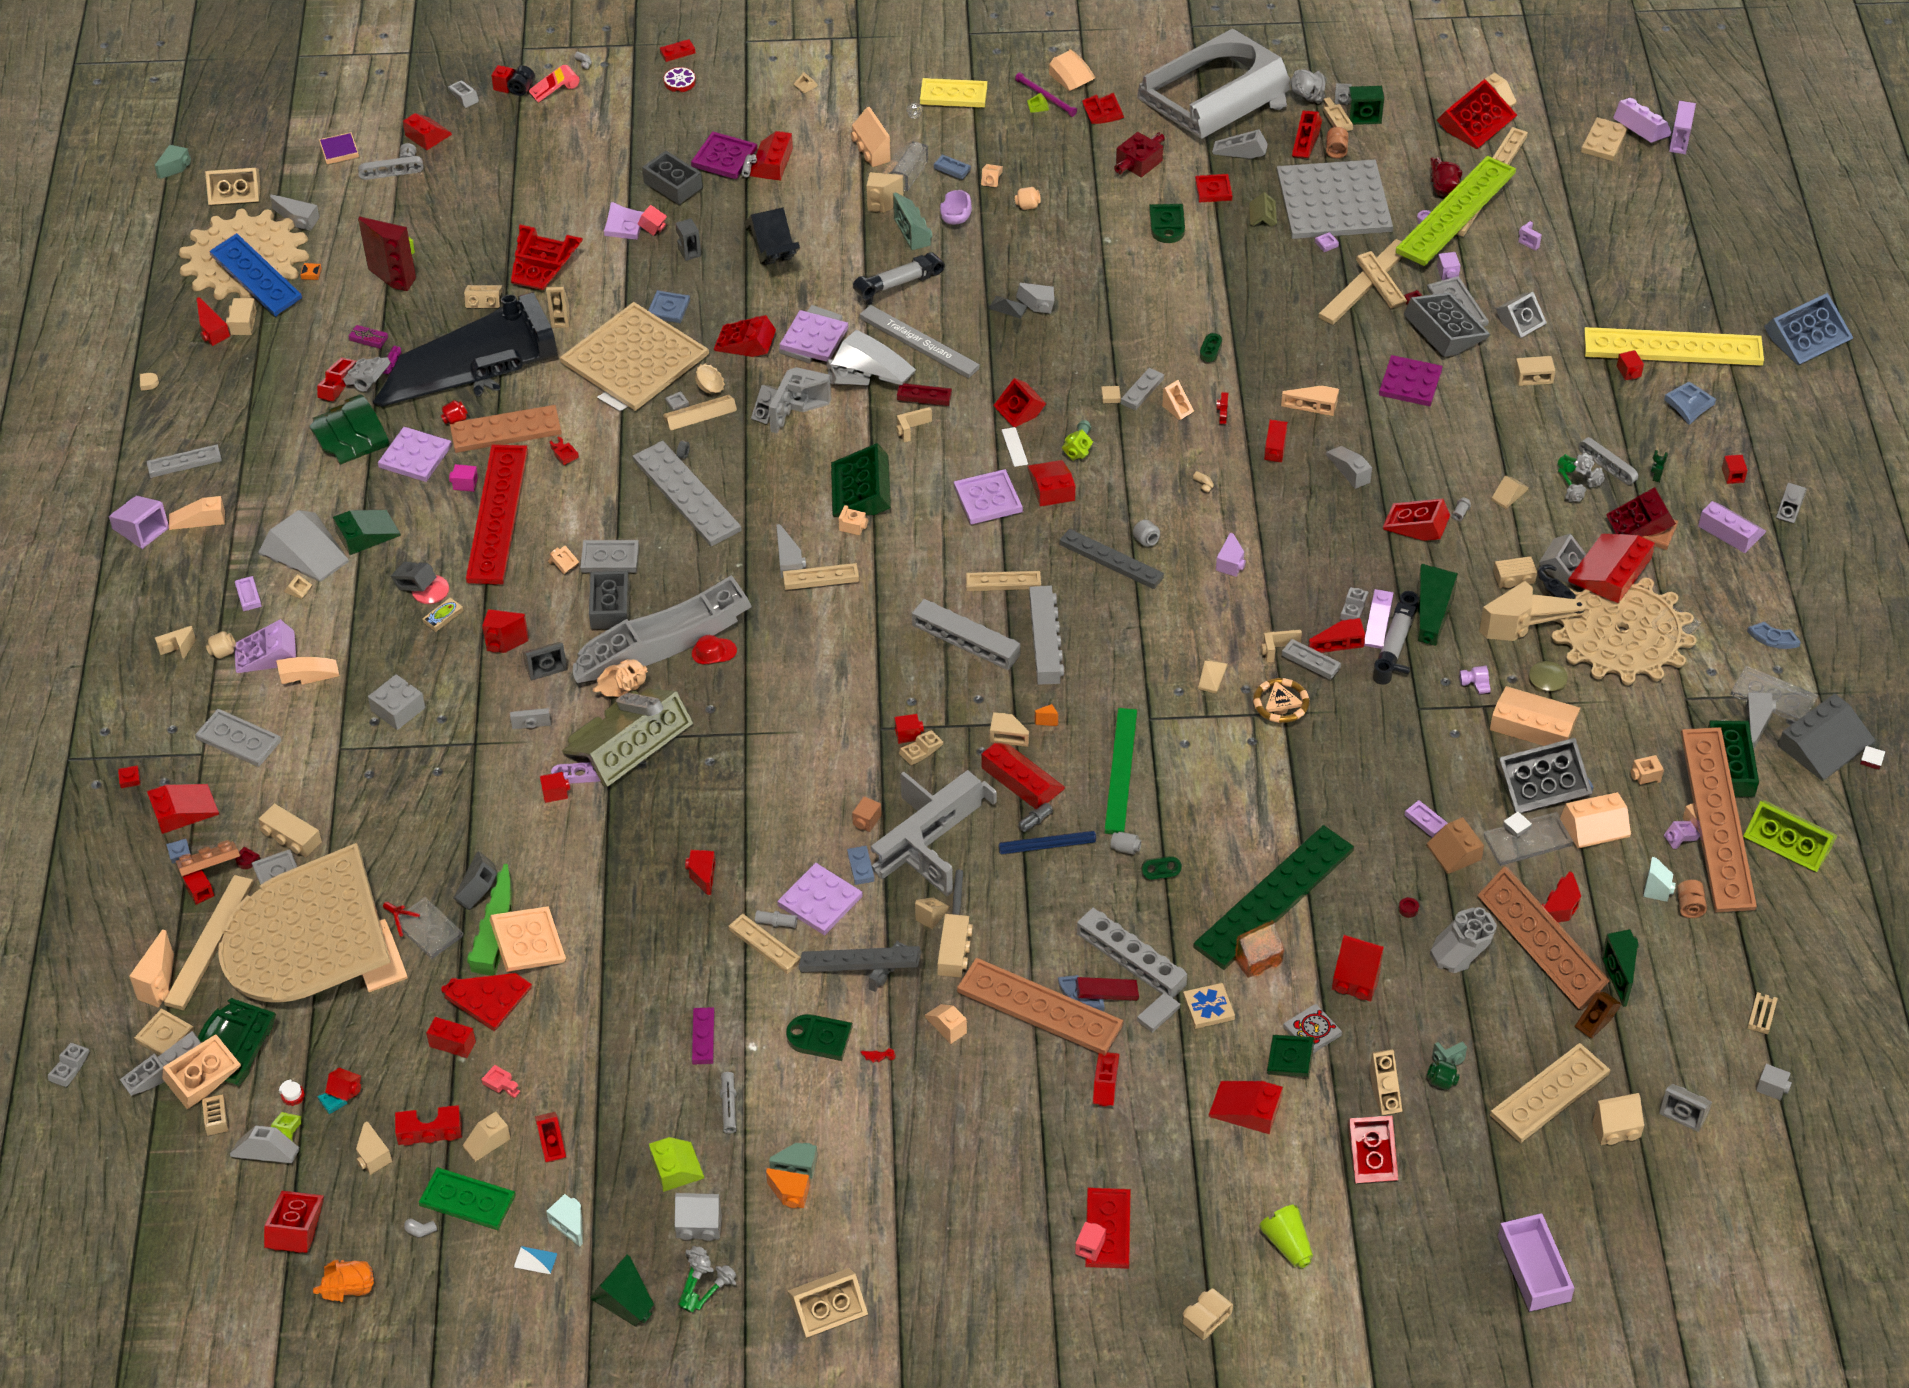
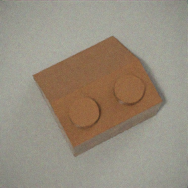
(1456, 846)

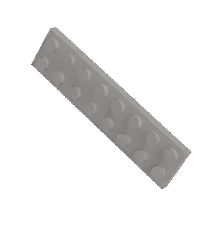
(687, 493)

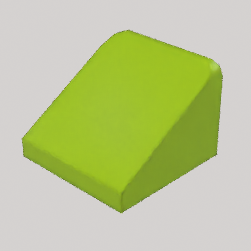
(1038, 103)

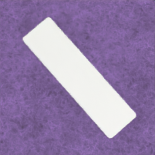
(1014, 446)

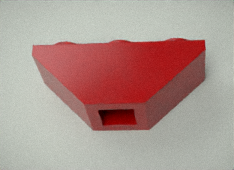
(1564, 900)

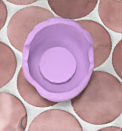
(956, 207)

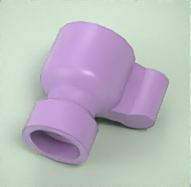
(1478, 676)

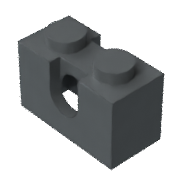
(688, 239)
(413, 576)

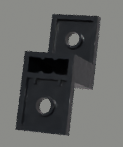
(772, 236)

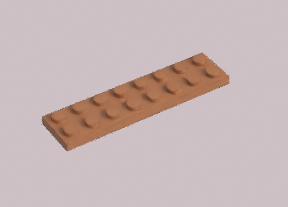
(1543, 938)
(1040, 1006)

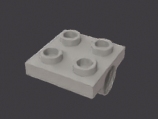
(366, 372)
(841, 376)

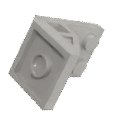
(807, 386)

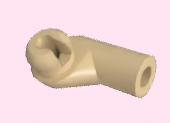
(1205, 480)

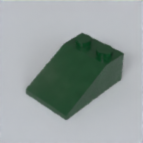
(364, 529)
(1620, 960)

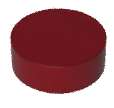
(1408, 907)

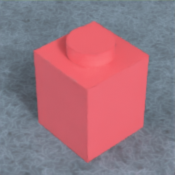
(652, 220)
(1090, 1241)

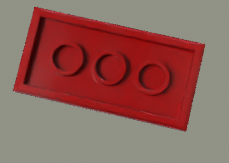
(1112, 1212)

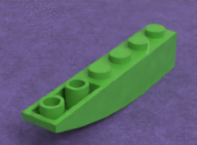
(486, 953)

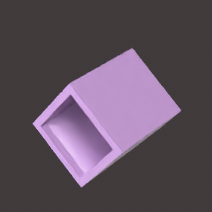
(140, 520)

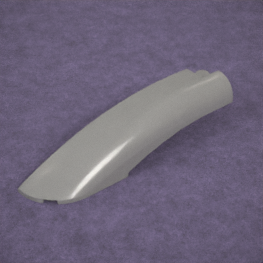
(664, 632)

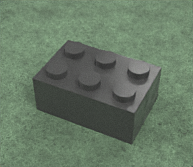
(672, 177)
(608, 598)

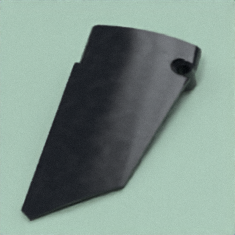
(492, 344)

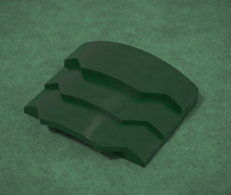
(350, 430)

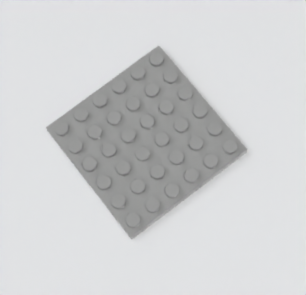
(1334, 199)

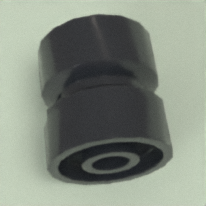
(521, 80)

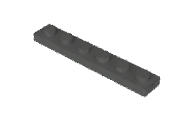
(1111, 558)
(860, 959)

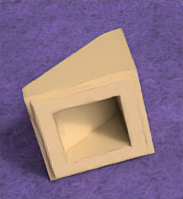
(805, 83)
(298, 587)

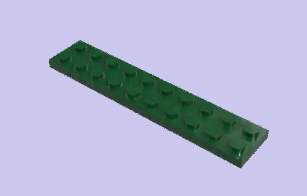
(1275, 894)

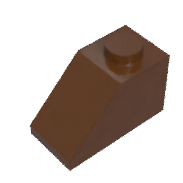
(1598, 1014)

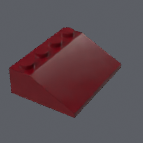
(388, 252)

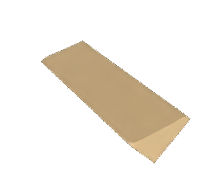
(700, 412)

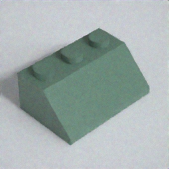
(911, 223)

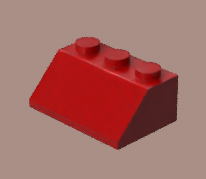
(773, 156)

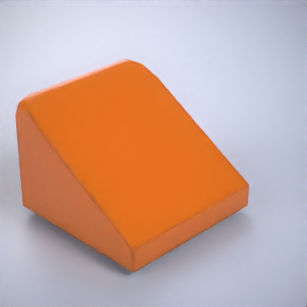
(1046, 716)

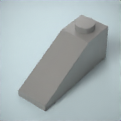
(1244, 145)
(301, 213)
(1351, 465)
(789, 552)
(1759, 712)

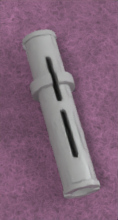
(729, 1123)

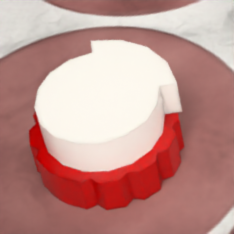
(291, 1093)

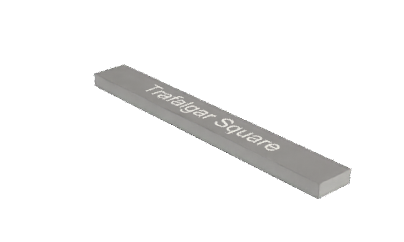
(919, 341)

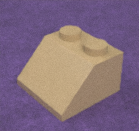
(881, 189)
(1618, 1119)

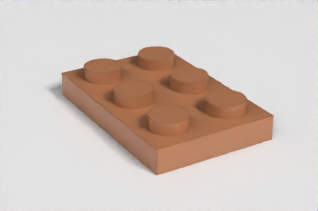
(207, 857)

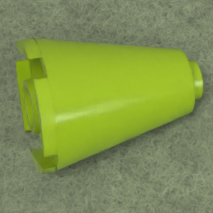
(1289, 1235)

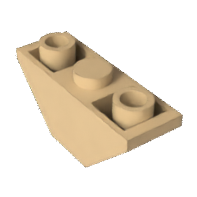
(1385, 1082)

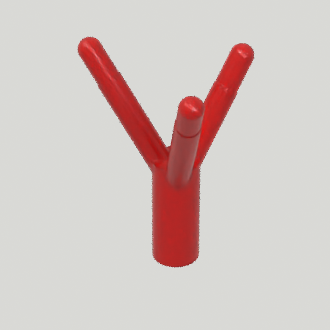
(397, 911)

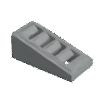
(464, 93)

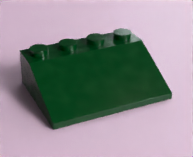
(861, 481)

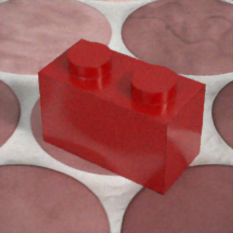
(451, 1037)

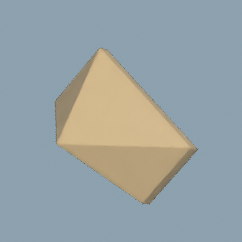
(1212, 675)

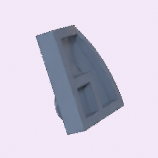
(1689, 401)

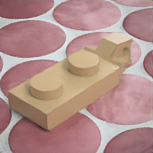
(1336, 115)

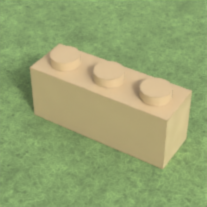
(289, 830)
(954, 945)

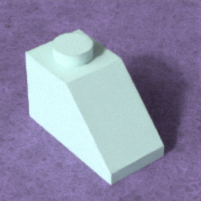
(1659, 881)
(567, 1218)

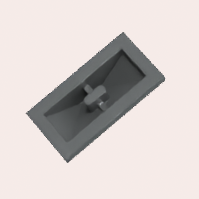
(1008, 307)

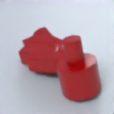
(874, 1056)

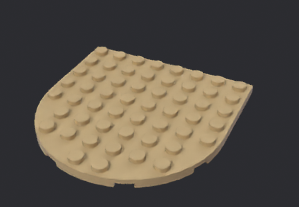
(304, 931)

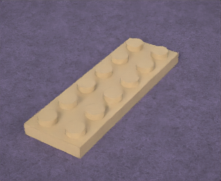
(1550, 1092)

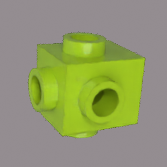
(1077, 445)

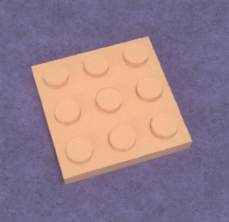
(527, 938)

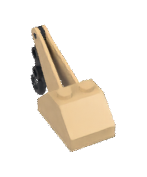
(1518, 608)

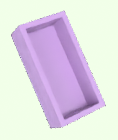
(1535, 1262)

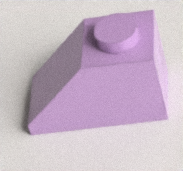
(1231, 557)

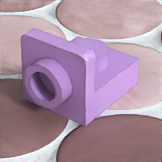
(1529, 237)
(1681, 831)

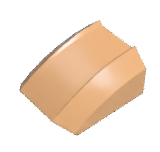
(1070, 70)

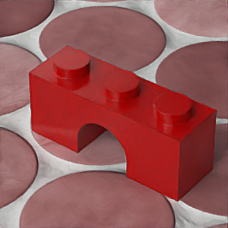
(445, 1126)

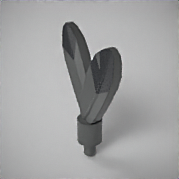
(489, 383)

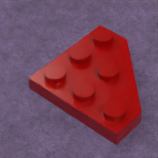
(488, 997)

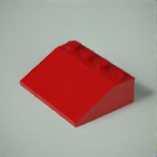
(1477, 115)
(1613, 565)

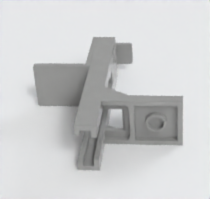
(933, 818)

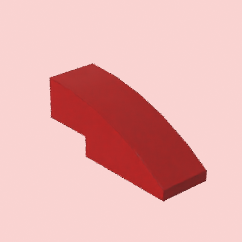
(333, 383)

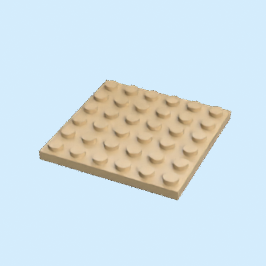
(634, 356)

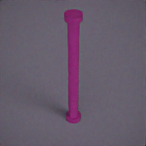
(1071, 110)

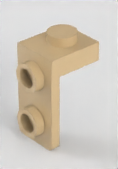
(912, 419)
(1278, 639)

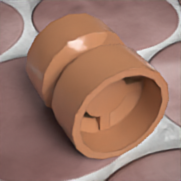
(1337, 142)
(1691, 899)

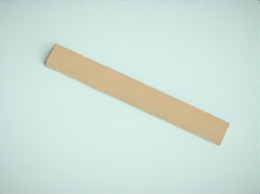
(1358, 287)
(207, 944)

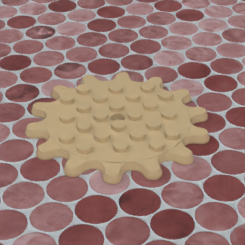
(263, 234)
(1632, 651)

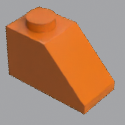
(789, 1187)

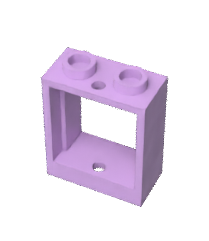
(1682, 127)

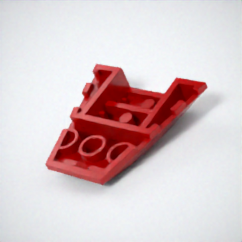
(540, 257)

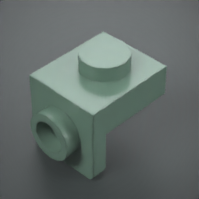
(1453, 1055)

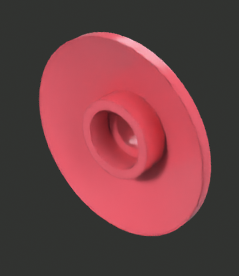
(434, 592)

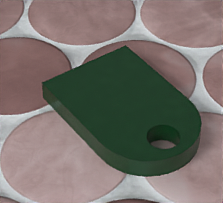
(1167, 220)
(820, 1036)

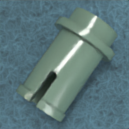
(1085, 425)

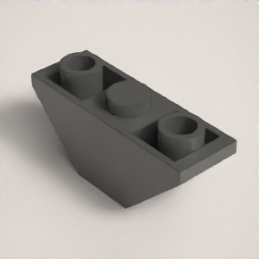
(476, 881)

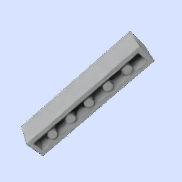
(966, 634)
(1045, 635)

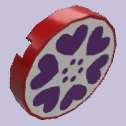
(679, 79)

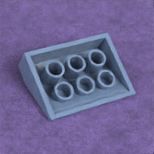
(1809, 329)

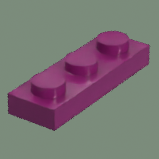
(703, 1036)

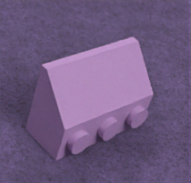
(1641, 120)
(1730, 527)

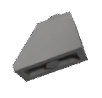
(1036, 297)

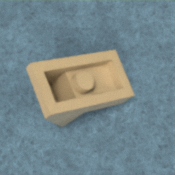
(179, 639)

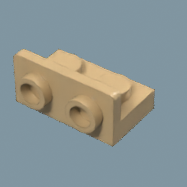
(482, 296)

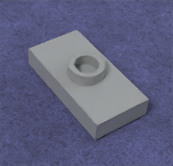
(530, 718)

